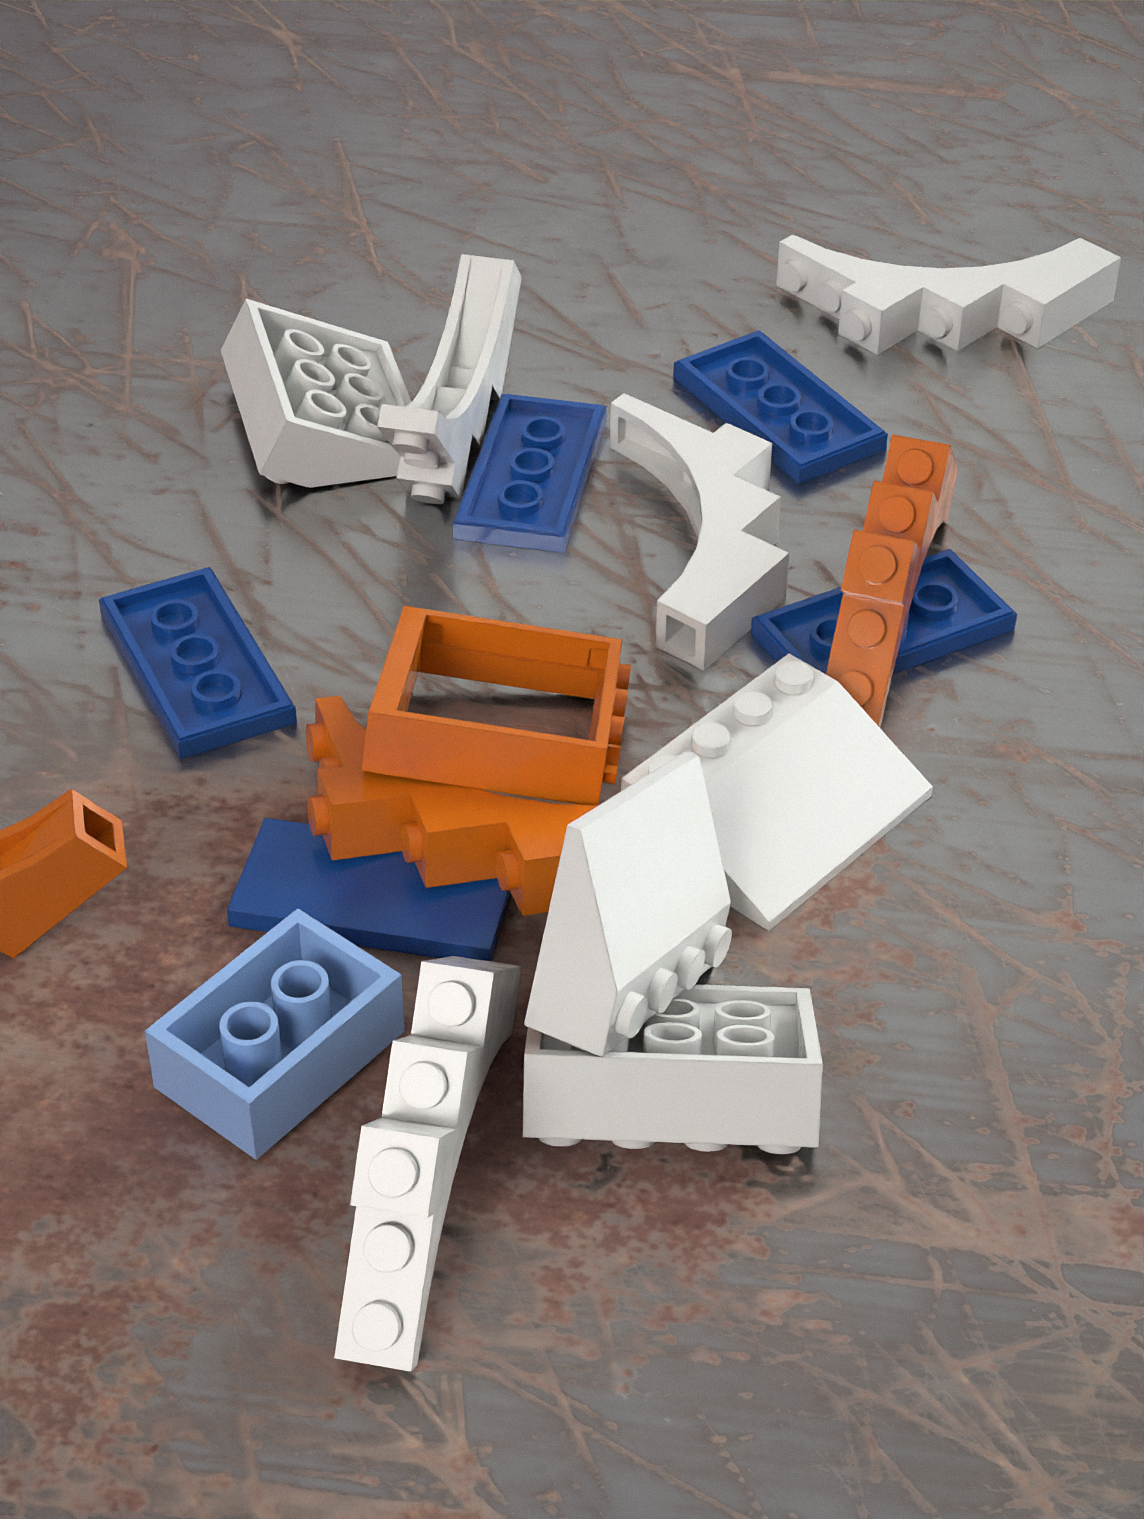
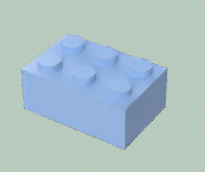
(276, 1032)

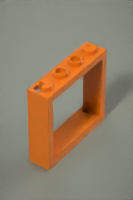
(488, 754)

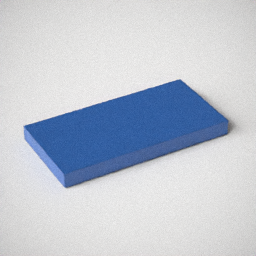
(783, 402)
(531, 473)
(946, 614)
(197, 662)
(365, 898)

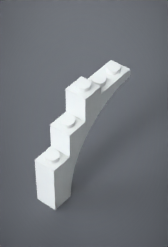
(954, 306)
(467, 372)
(724, 490)
(413, 1154)

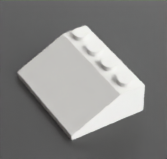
(312, 397)
(793, 785)
(632, 910)
(700, 1074)

